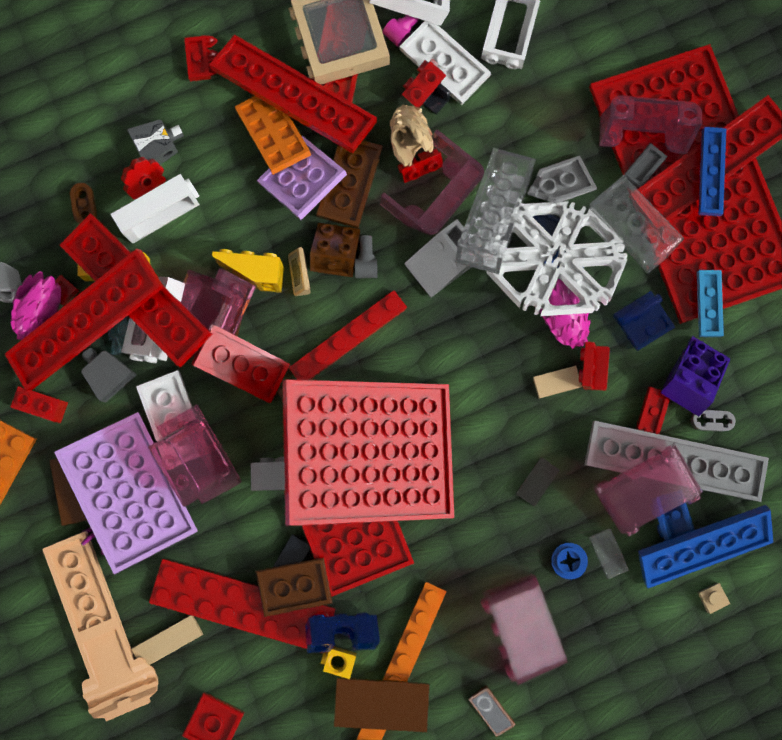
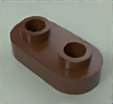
(82, 206)

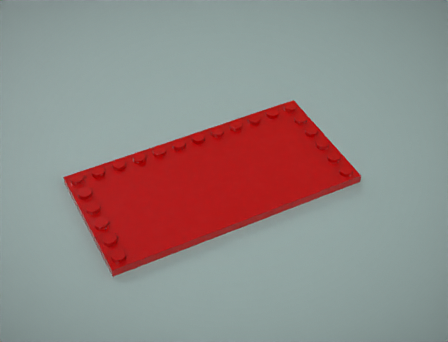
(749, 233)

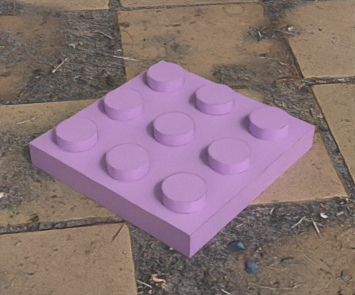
(305, 182)

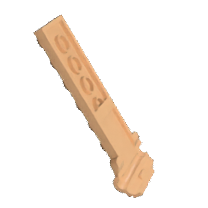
(116, 678)

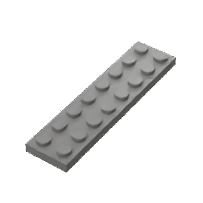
(713, 467)

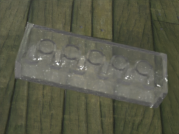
(495, 211)

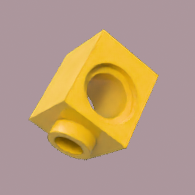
(343, 671)

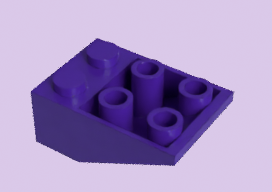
(696, 376)

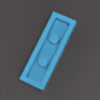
(710, 303)

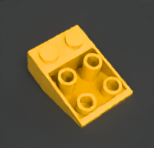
(262, 271)

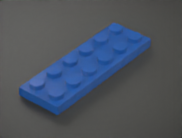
(706, 546)

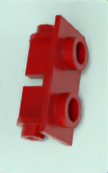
(428, 163)

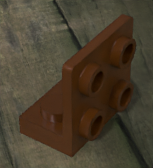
(334, 250)

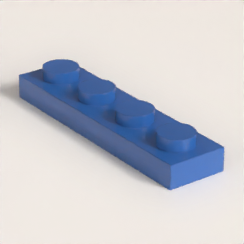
(712, 171)

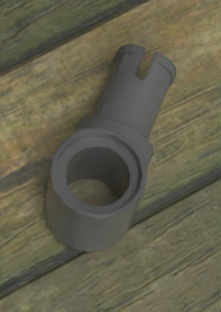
(366, 263)

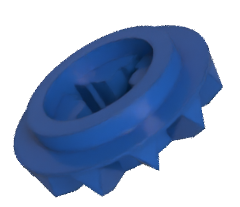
(578, 567)

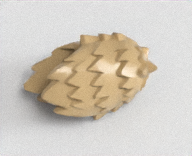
(409, 133)

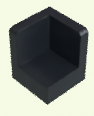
(437, 99)

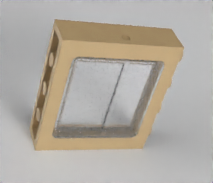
(339, 37)

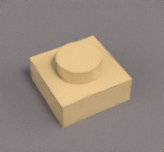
(713, 598)

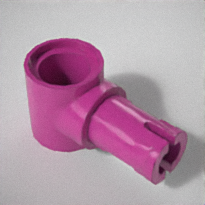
(399, 30)

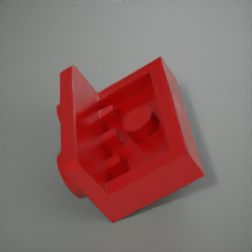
(424, 84)
(596, 365)

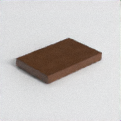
(68, 505)
(294, 586)

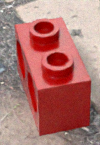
(39, 405)

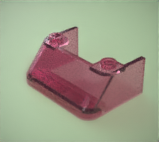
(464, 176)

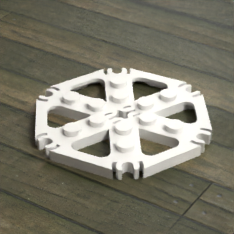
(570, 259)

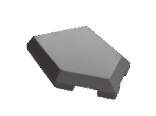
(562, 181)

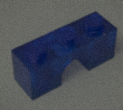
(360, 629)

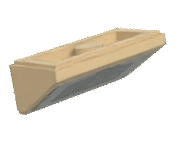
(299, 272)

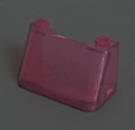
(648, 490)

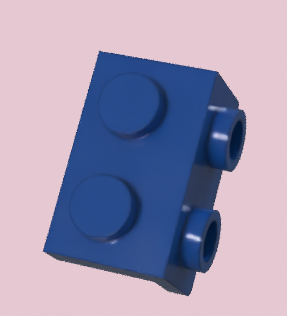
(675, 523)

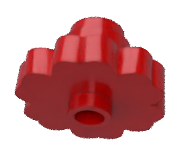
(142, 177)

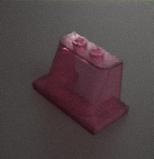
(217, 299)
(193, 458)

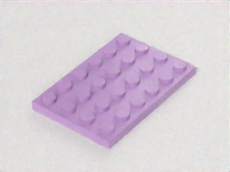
(125, 493)

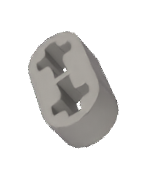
(712, 425)

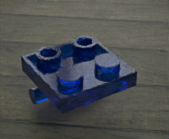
(644, 320)

